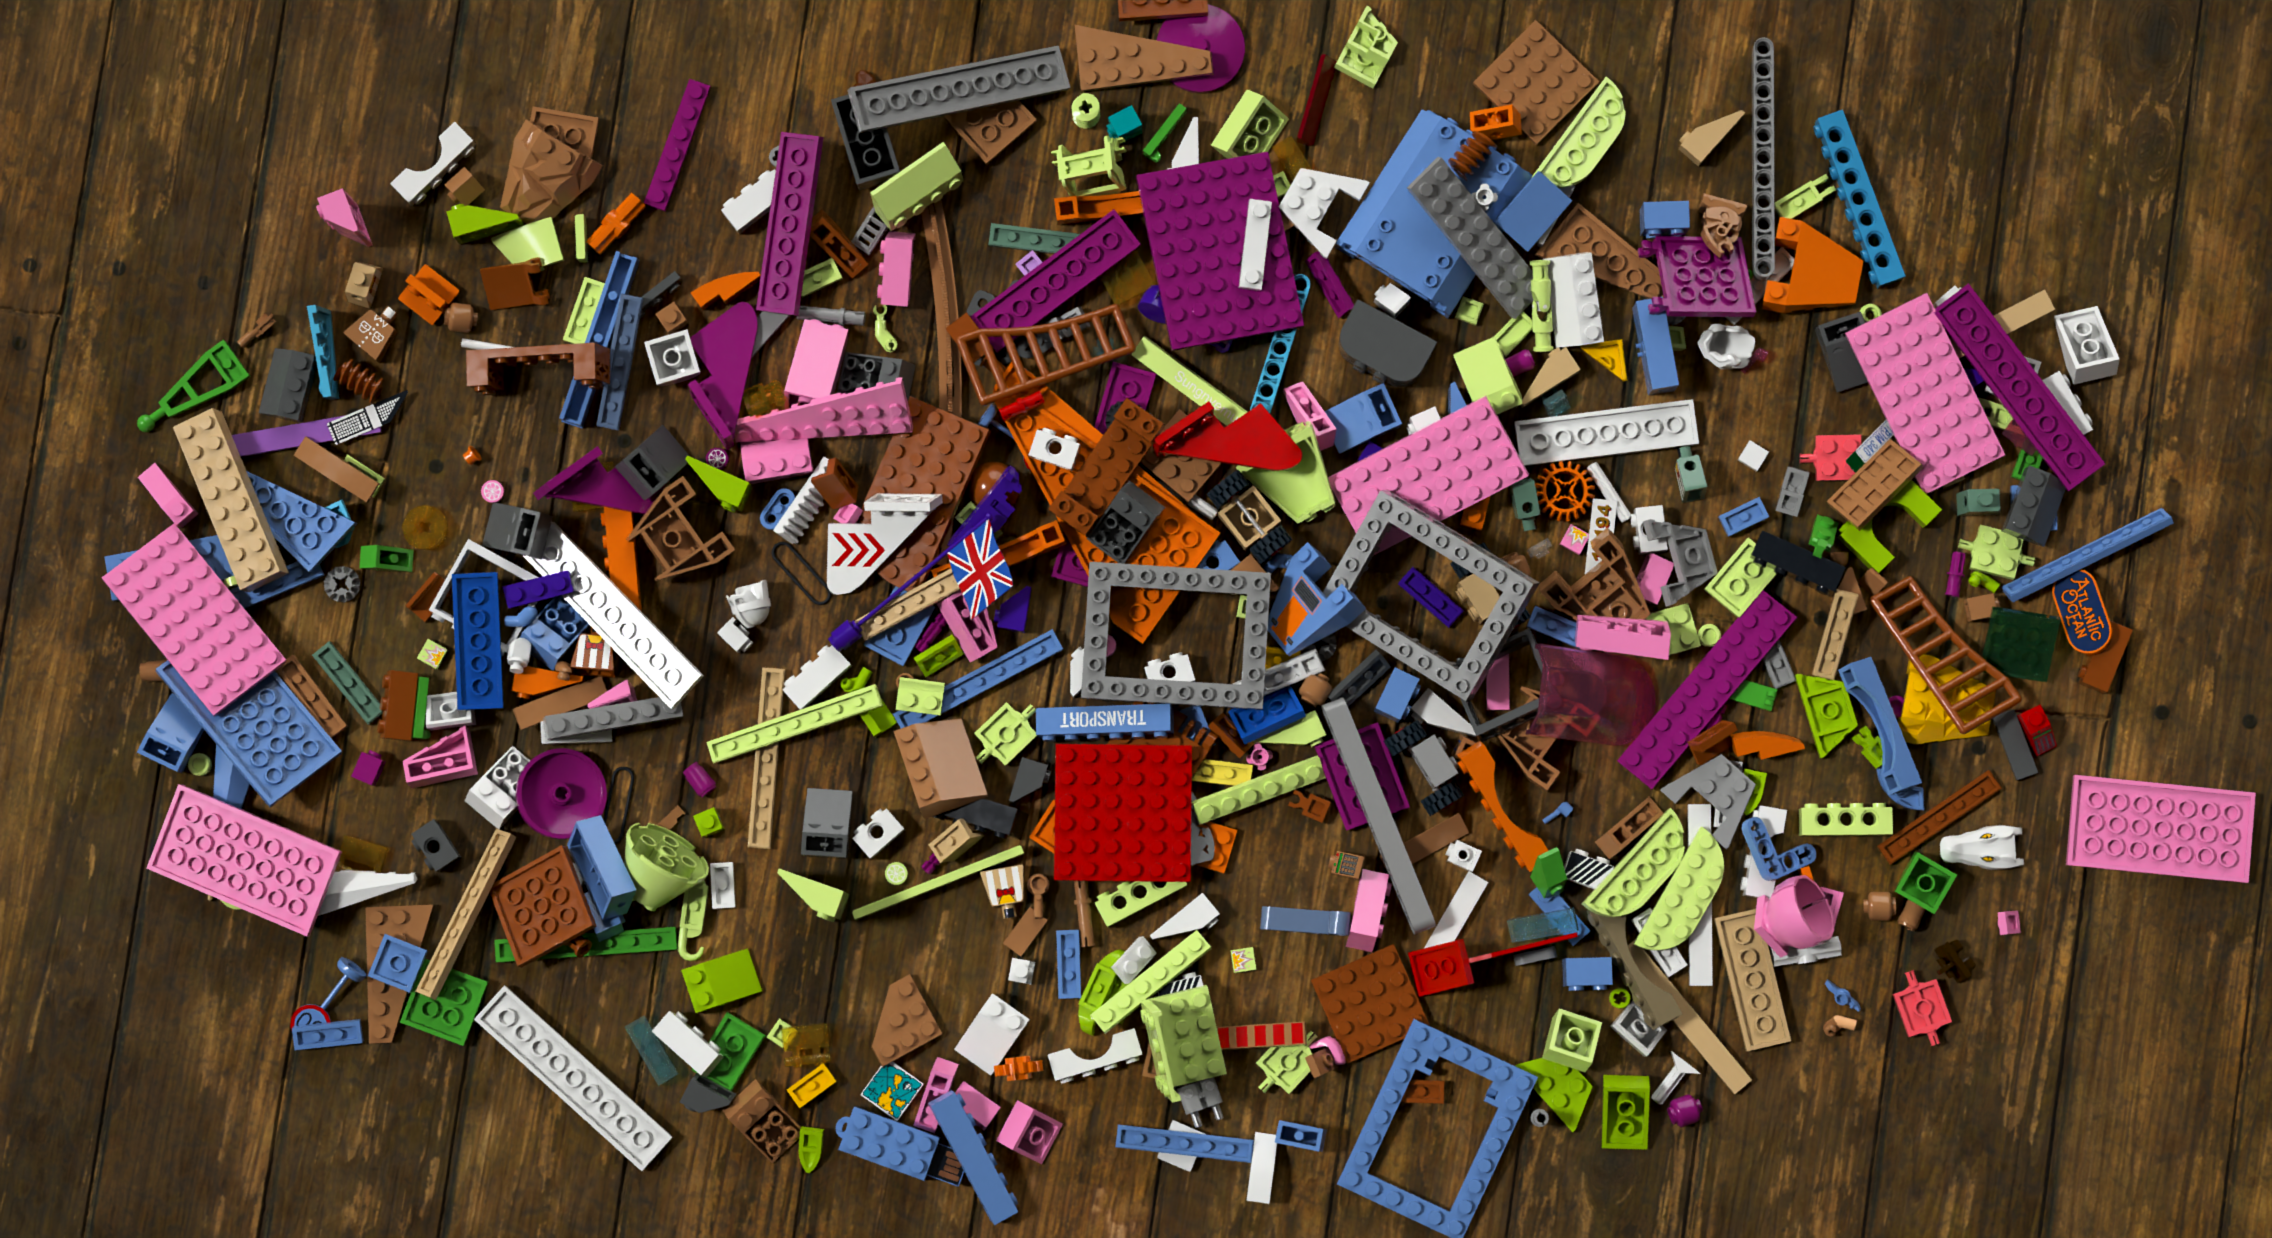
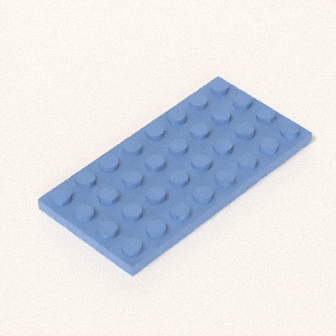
(262, 734)

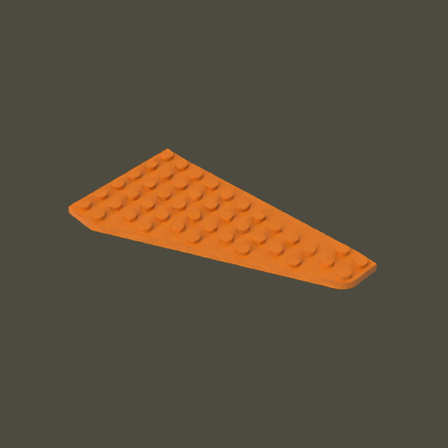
(1173, 541)

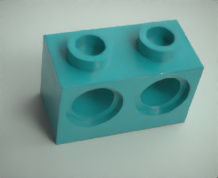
(1124, 124)

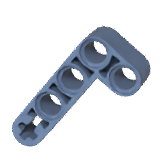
(1305, 921)

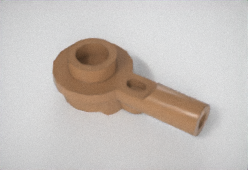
(264, 323)
(1038, 886)

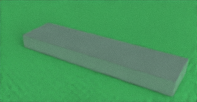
(1028, 238)
(348, 682)

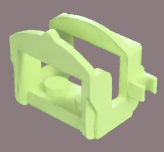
(1091, 164)

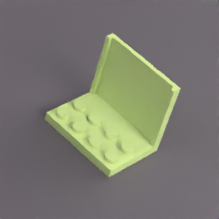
(1182, 1039)

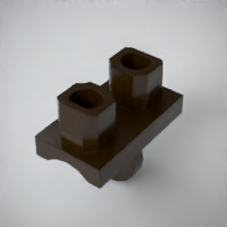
(1952, 963)

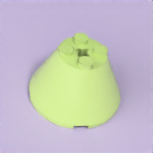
(661, 864)

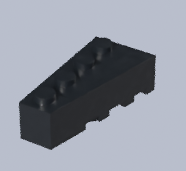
(1797, 563)
(990, 816)

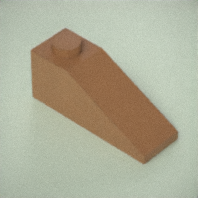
(1629, 827)

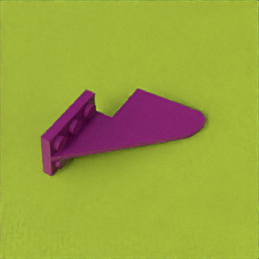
(726, 352)
(591, 484)

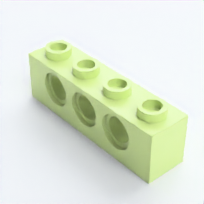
(1881, 826)
(1113, 915)

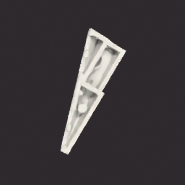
(356, 886)

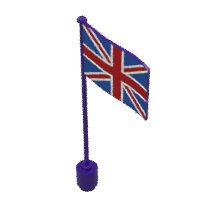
(976, 568)

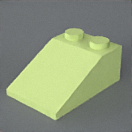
(1488, 375)

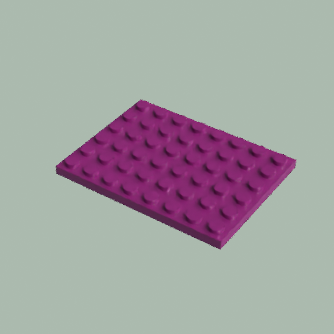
(1197, 243)

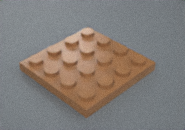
(1537, 80)

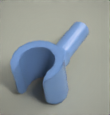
(1564, 808)

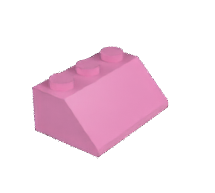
(776, 459)

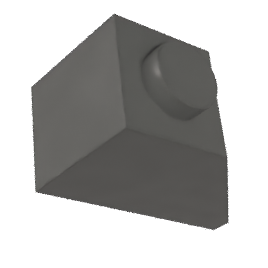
(1029, 779)
(705, 1095)

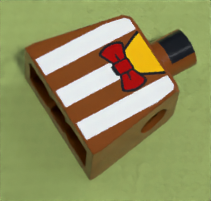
(593, 656)

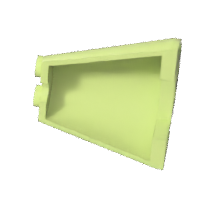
(1299, 489)

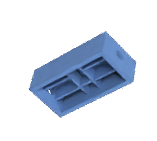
(1655, 349)
(601, 867)

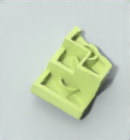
(1366, 50)
(530, 242)

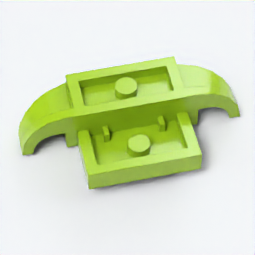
(1100, 988)

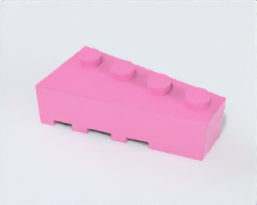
(1623, 636)

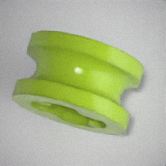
(1621, 1004)

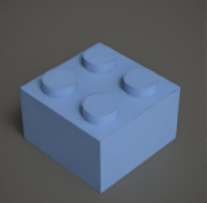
(1664, 219)
(1397, 694)
(1587, 972)

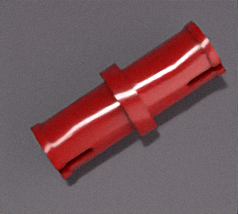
(1021, 406)

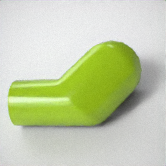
(1978, 578)
(853, 684)

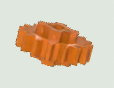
(1018, 1068)

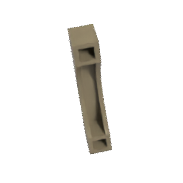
(1654, 1002)

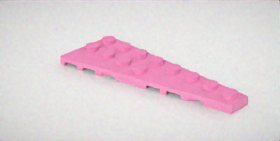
(862, 412)

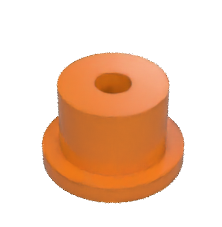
(472, 455)

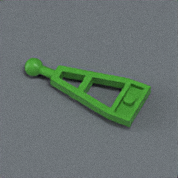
(227, 365)

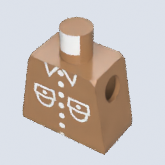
(373, 332)

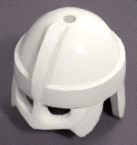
(750, 603)

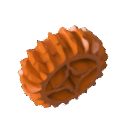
(1557, 483)

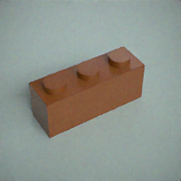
(2102, 667)
(398, 705)

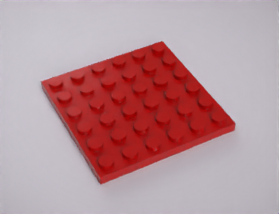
(1123, 812)

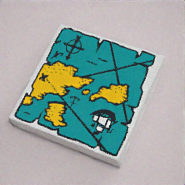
(892, 1090)

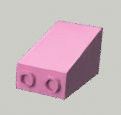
(815, 362)

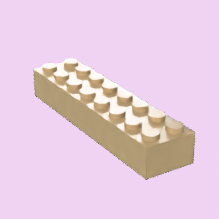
(230, 500)

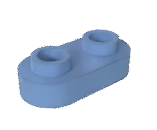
(775, 508)

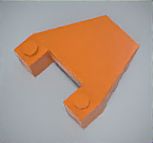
(1821, 271)

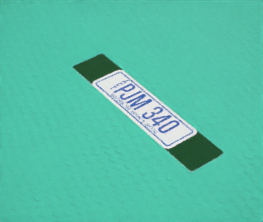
(1870, 446)

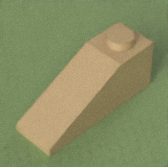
(1706, 137)
(1555, 371)

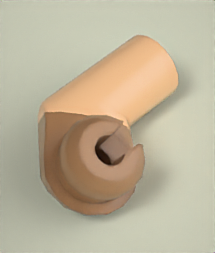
(1838, 1022)

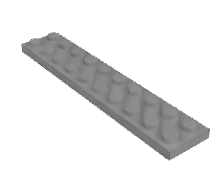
(958, 89)

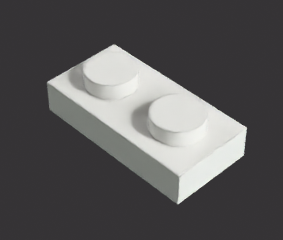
(722, 885)
(1133, 960)

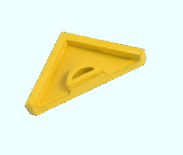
(1610, 355)

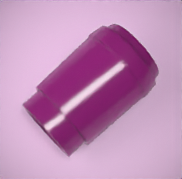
(1520, 362)
(699, 780)

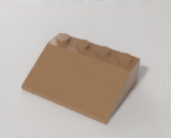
(940, 765)

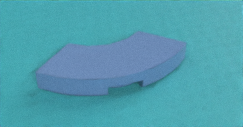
(1910, 798)

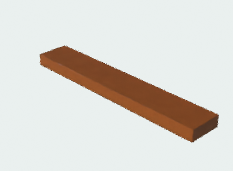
(1939, 817)

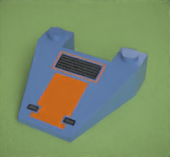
(1302, 610)

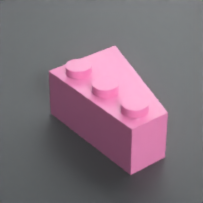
(443, 761)

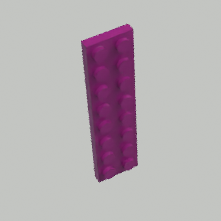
(789, 223)
(1059, 277)

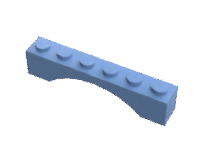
(1897, 764)

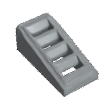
(865, 225)

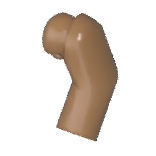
(564, 670)

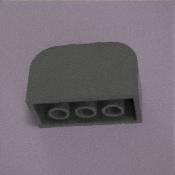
(868, 152)
(1384, 346)

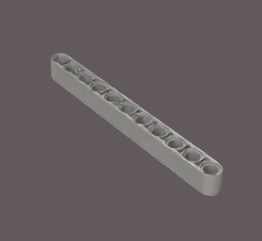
(1763, 170)
(1378, 816)

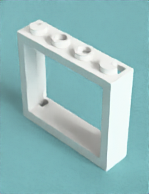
(469, 547)

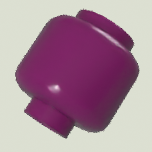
(1684, 1110)

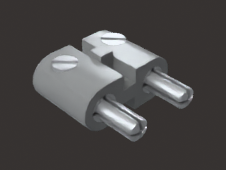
(1200, 1096)

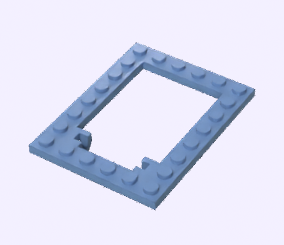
(1420, 1052)

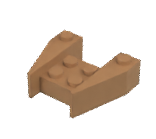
(673, 538)
(1530, 750)

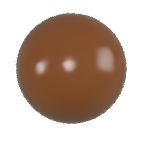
(984, 478)

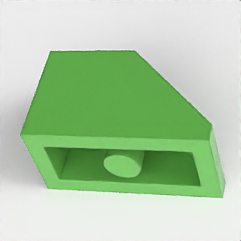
(386, 558)
(1549, 873)

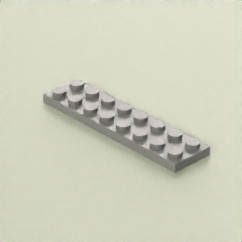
(1474, 236)

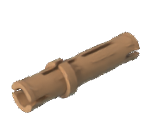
(1084, 913)

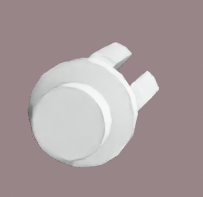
(519, 655)

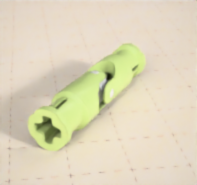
(1541, 302)

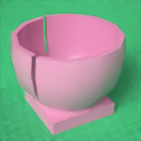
(1785, 923)

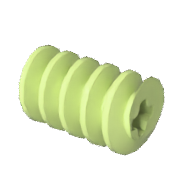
(1088, 102)

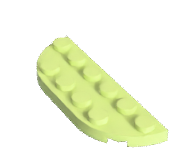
(1586, 138)
(1640, 870)
(1685, 895)

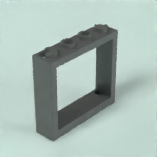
(1517, 716)

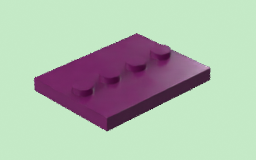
(1341, 785)

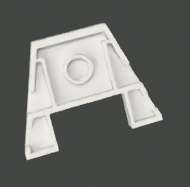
(1310, 199)

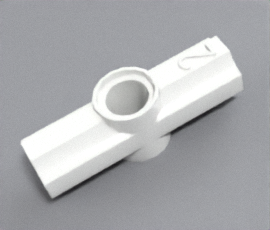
(1827, 950)

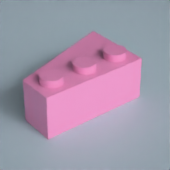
(896, 268)
(974, 635)
(1368, 910)

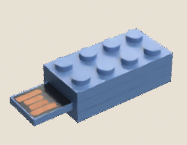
(898, 1147)

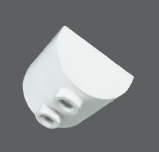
(672, 358)

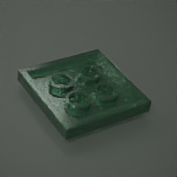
(2021, 643)

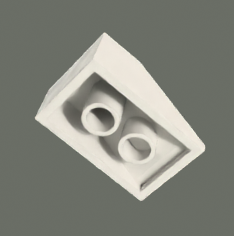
(2086, 345)
(991, 1034)

